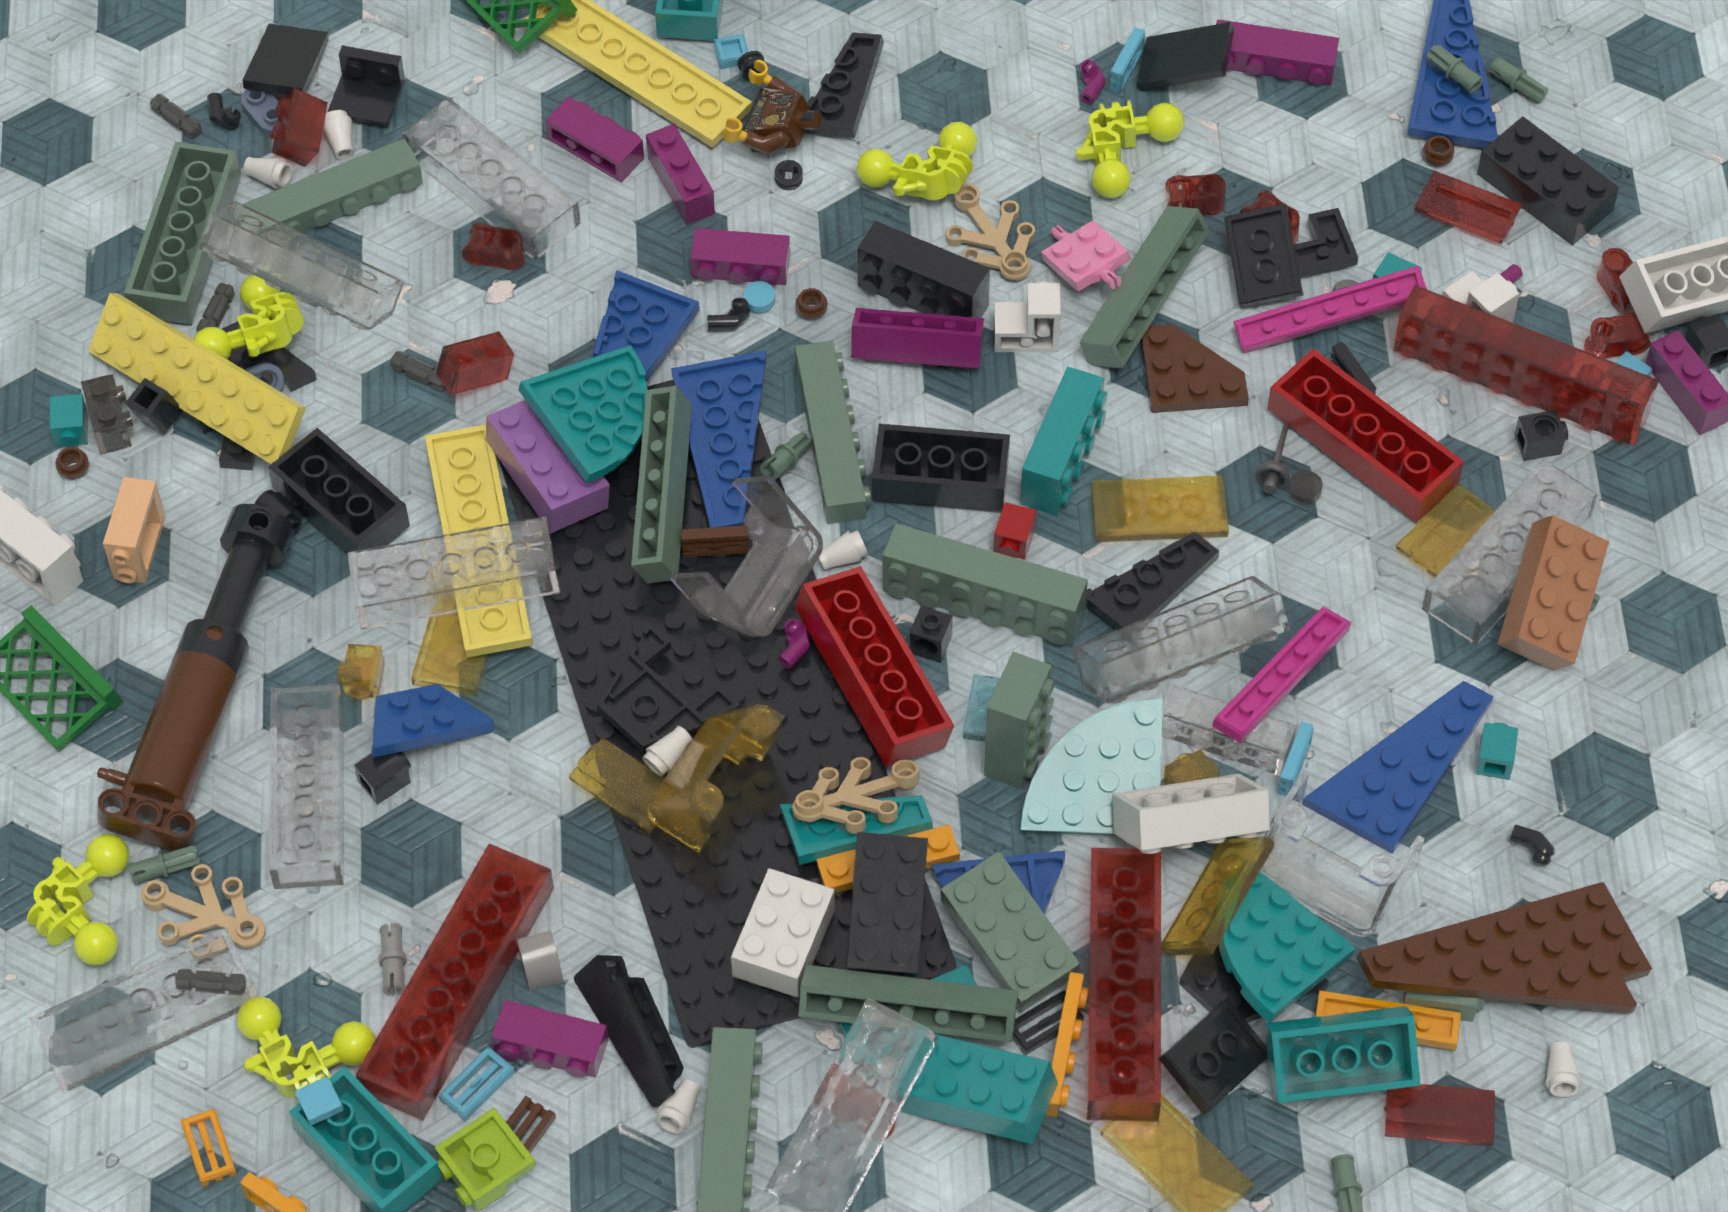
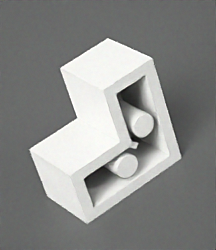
(1490, 295)
(1029, 324)

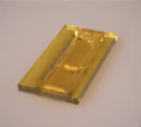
(1445, 530)
(618, 781)

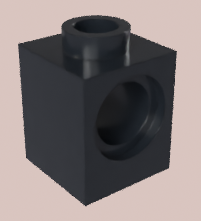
(1529, 437)
(931, 634)

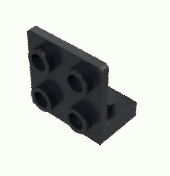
(368, 85)

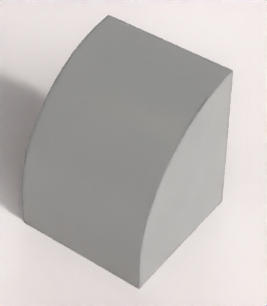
(540, 960)

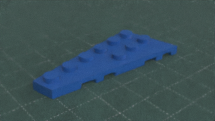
(1443, 104)
(645, 318)
(1393, 780)

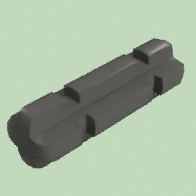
(175, 115)
(217, 306)
(416, 369)
(210, 982)

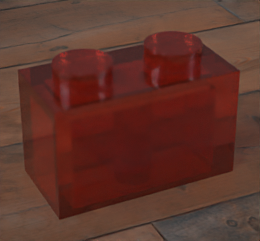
(298, 127)
(475, 363)

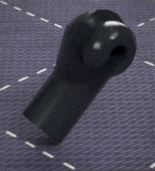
(219, 115)
(732, 319)
(1537, 841)

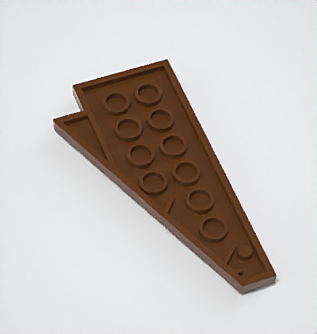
(1544, 952)

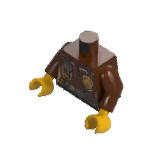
(775, 118)

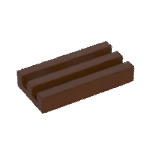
(715, 541)
(535, 1110)

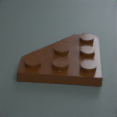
(1188, 374)

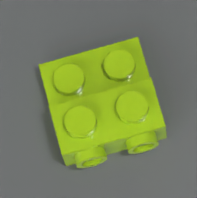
(483, 1160)

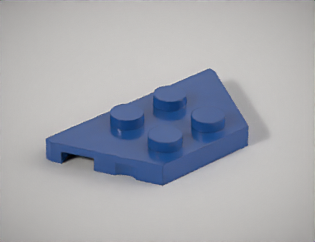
(423, 719)
(1036, 872)

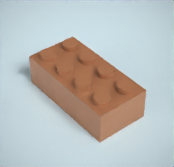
(1553, 593)

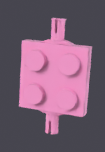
(1086, 256)

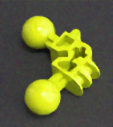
(1116, 128)
(929, 179)
(268, 328)
(94, 941)
(260, 1020)

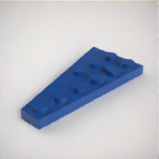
(723, 428)

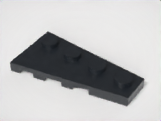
(847, 86)
(1152, 583)

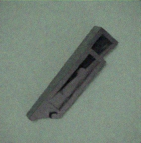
(632, 1025)

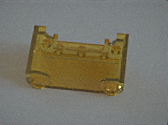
(685, 800)

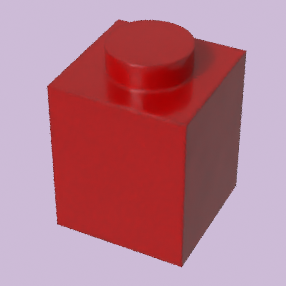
(1015, 530)

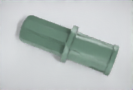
(1455, 69)
(1517, 79)
(785, 456)
(164, 864)
(1346, 1182)

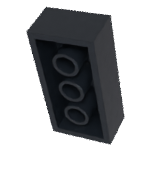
(1547, 180)
(921, 274)
(940, 467)
(338, 494)
(887, 904)

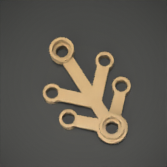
(992, 237)
(814, 805)
(205, 916)

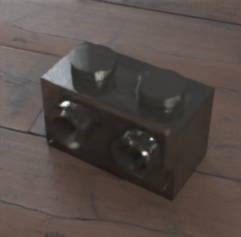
(106, 413)

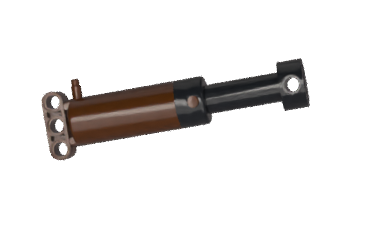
(195, 691)

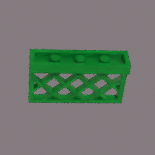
(534, 25)
(73, 665)

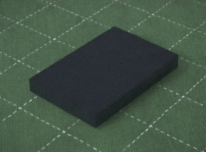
(1185, 56)
(285, 59)
(1263, 256)
(1214, 1056)

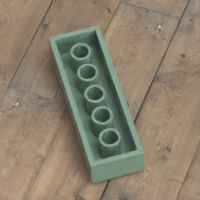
(168, 264)
(984, 585)

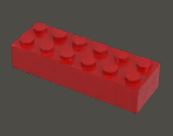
(1365, 435)
(874, 666)

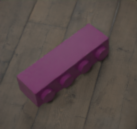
(1282, 53)
(917, 338)

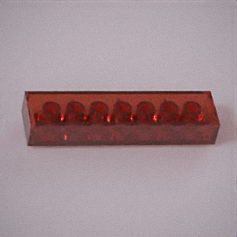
(1524, 365)
(455, 981)
(1124, 986)

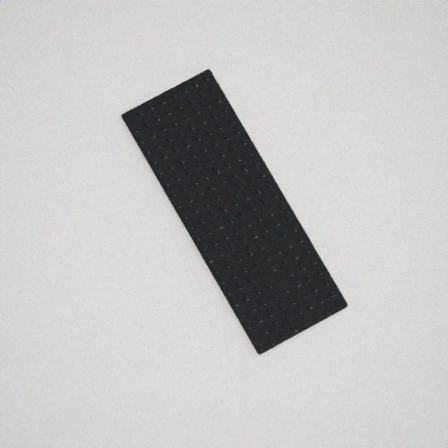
(704, 898)

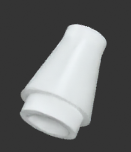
(339, 133)
(271, 171)
(844, 550)
(666, 751)
(1562, 1073)
(678, 1109)

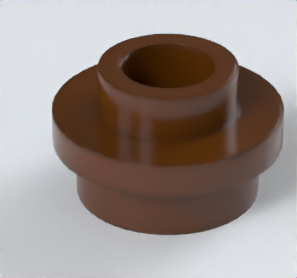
(1438, 144)
(811, 297)
(68, 456)

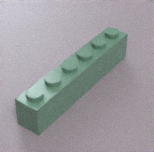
(343, 188)
(1144, 287)
(831, 433)
(661, 484)
(938, 1005)
(729, 1120)

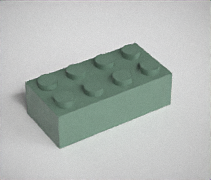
(1018, 720)
(1009, 931)

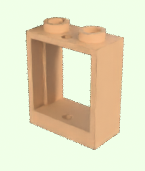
(134, 530)

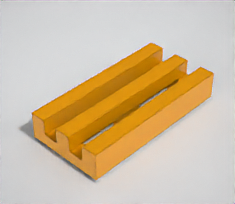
(216, 1173)

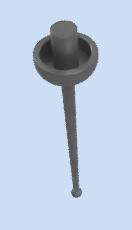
(1273, 473)

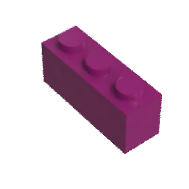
(595, 139)
(680, 174)
(740, 256)
(1688, 382)
(549, 1039)

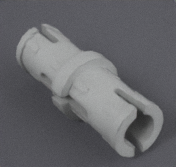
(392, 959)

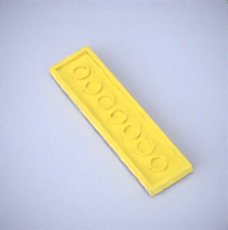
(645, 70)
(197, 378)
(471, 499)

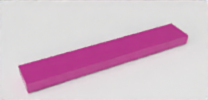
(1327, 310)
(1281, 674)

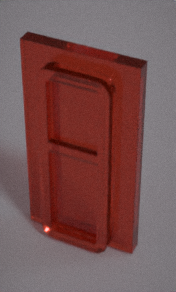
(1468, 207)
(1441, 1114)

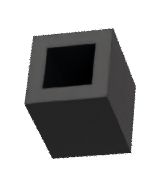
(1709, 339)
(154, 406)
(383, 775)

